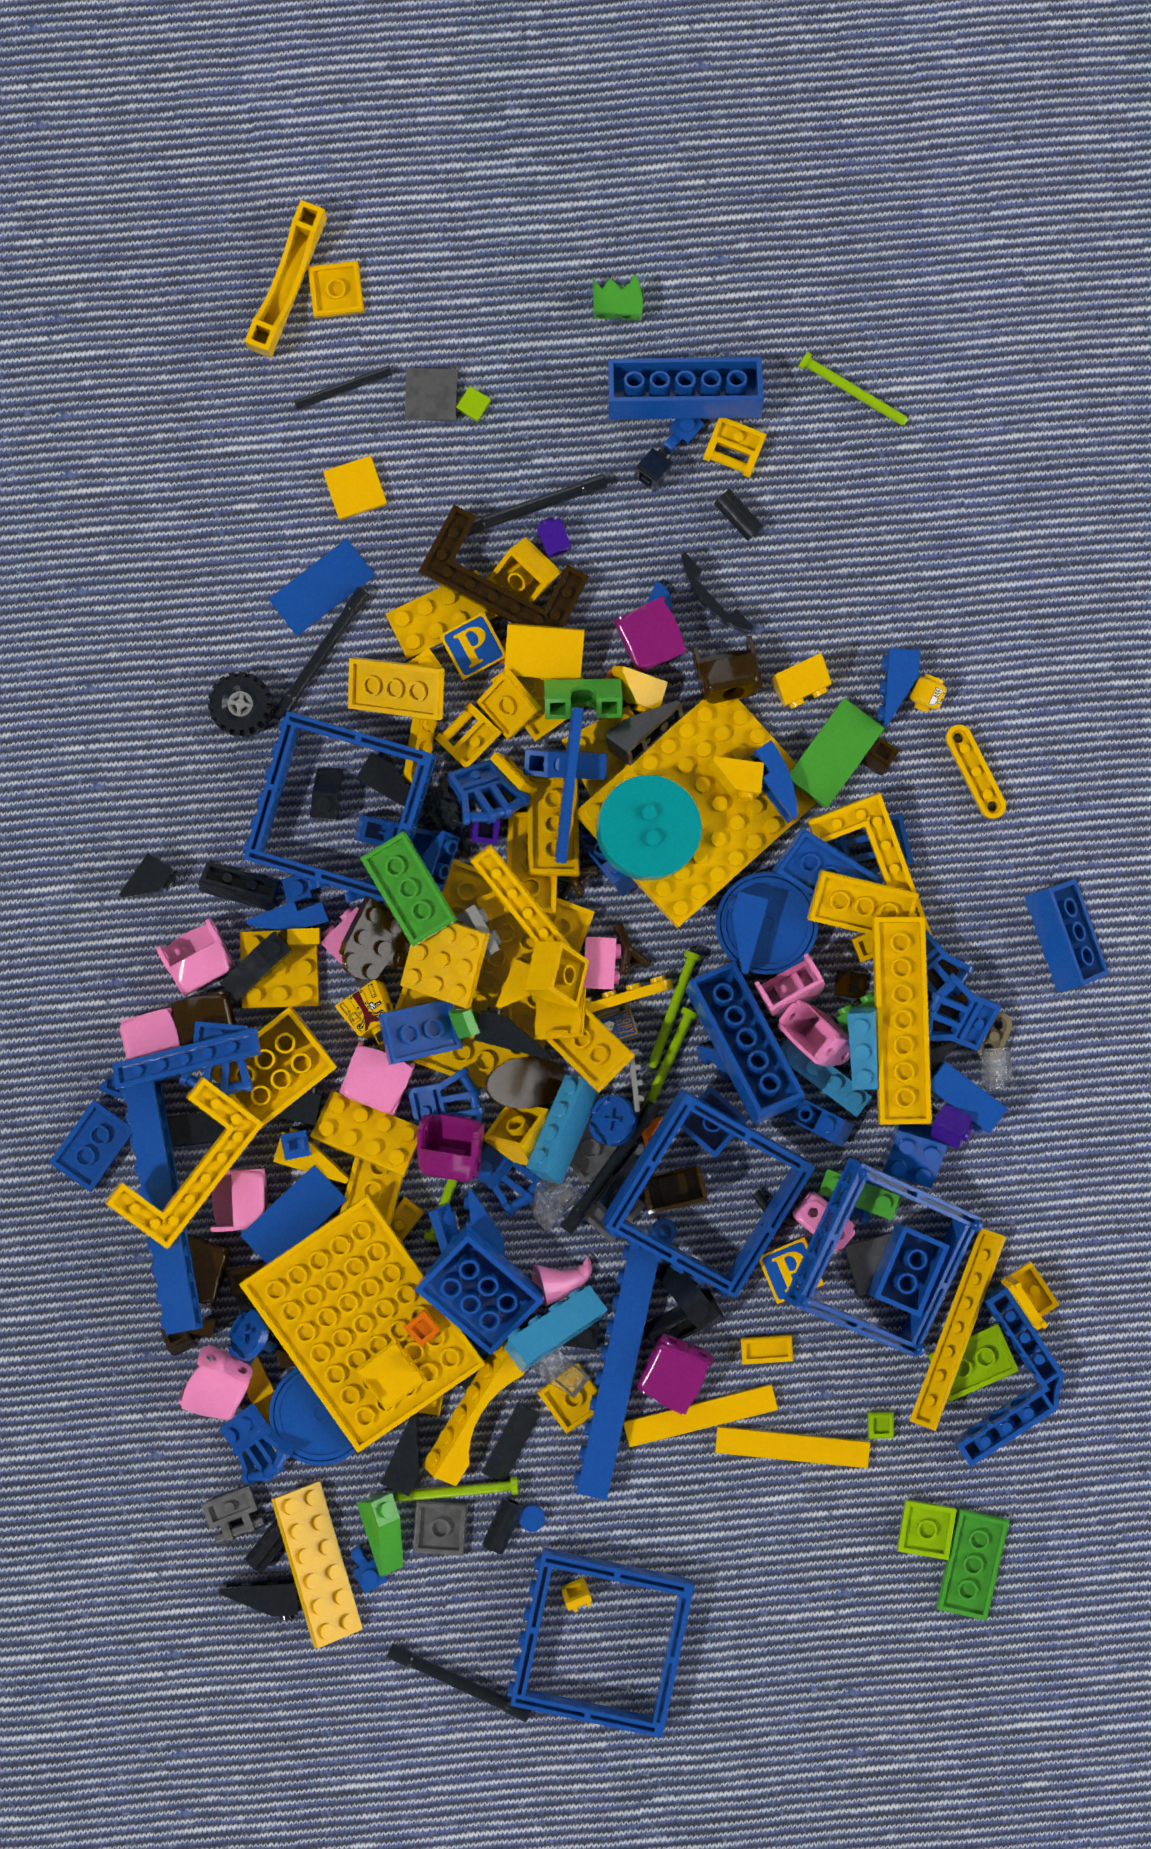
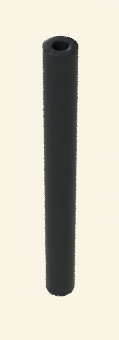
(343, 387)

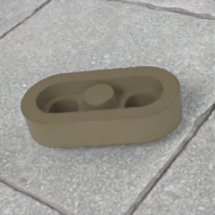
(998, 1037)

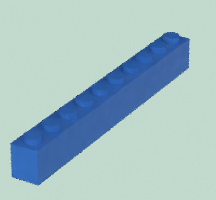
(159, 1183)
(617, 1373)

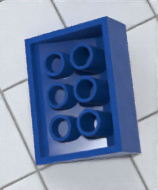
(479, 1290)

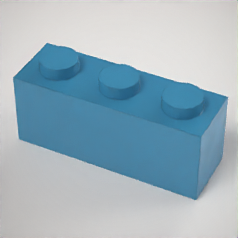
(863, 1047)

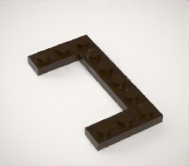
(442, 569)

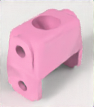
(197, 958)
(798, 983)
(149, 1033)
(815, 1034)
(374, 1081)
(239, 1199)
(809, 1213)
(216, 1385)

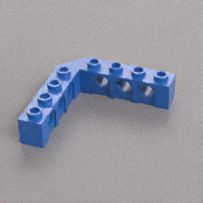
(1029, 1406)

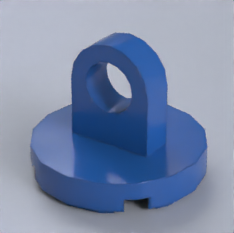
(613, 1120)
(250, 1336)

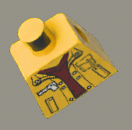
(363, 1007)

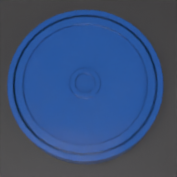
(784, 929)
(305, 1422)

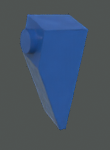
(746, 924)

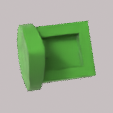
(464, 1022)

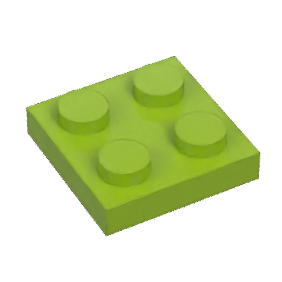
(926, 1529)

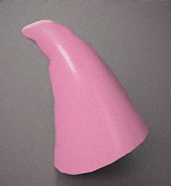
(560, 1283)

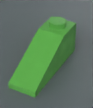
(383, 1531)

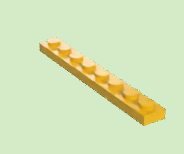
(957, 1329)

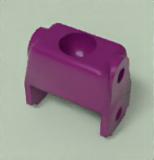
(650, 635)
(450, 1147)
(675, 1373)

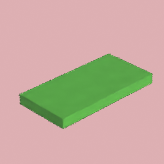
(835, 753)
(408, 889)
(972, 1564)

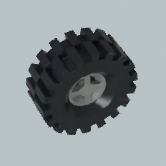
(229, 699)

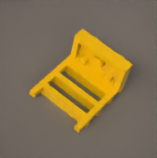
(1031, 1294)

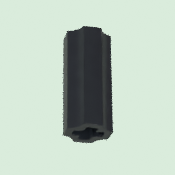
(738, 514)
(502, 1525)
(265, 1548)

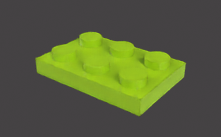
(983, 1362)

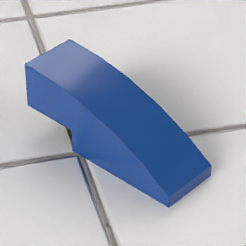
(777, 781)
(379, 831)
(291, 917)

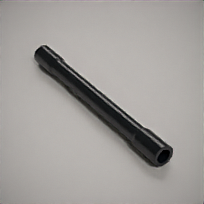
(585, 487)
(351, 608)
(578, 1212)
(411, 1660)

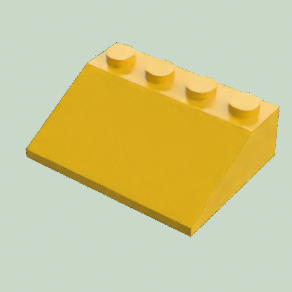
(284, 1071)

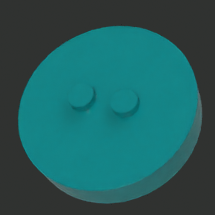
(648, 828)

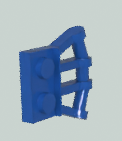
(484, 779)
(901, 834)
(934, 954)
(973, 1020)
(206, 1031)
(431, 1100)
(494, 1170)
(248, 1433)

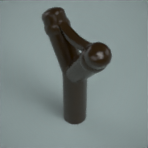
(583, 870)
(629, 952)

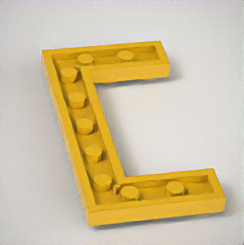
(873, 816)
(167, 1224)

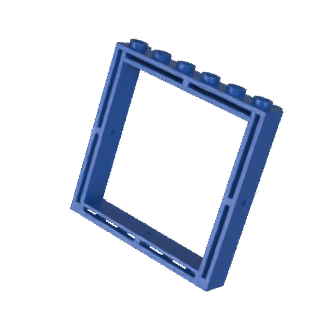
(276, 776)
(763, 1232)
(915, 1328)
(587, 1711)

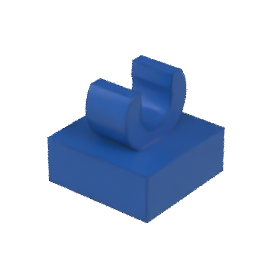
(295, 1144)

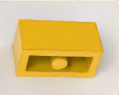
(304, 936)

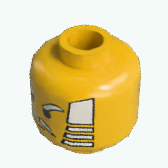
(928, 693)

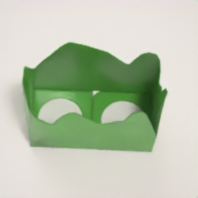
(616, 302)

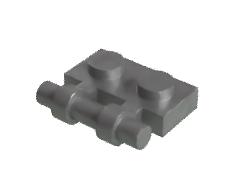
(230, 1507)

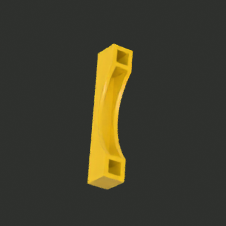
(276, 307)
(451, 1451)

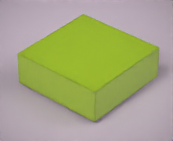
(473, 404)
(880, 1424)

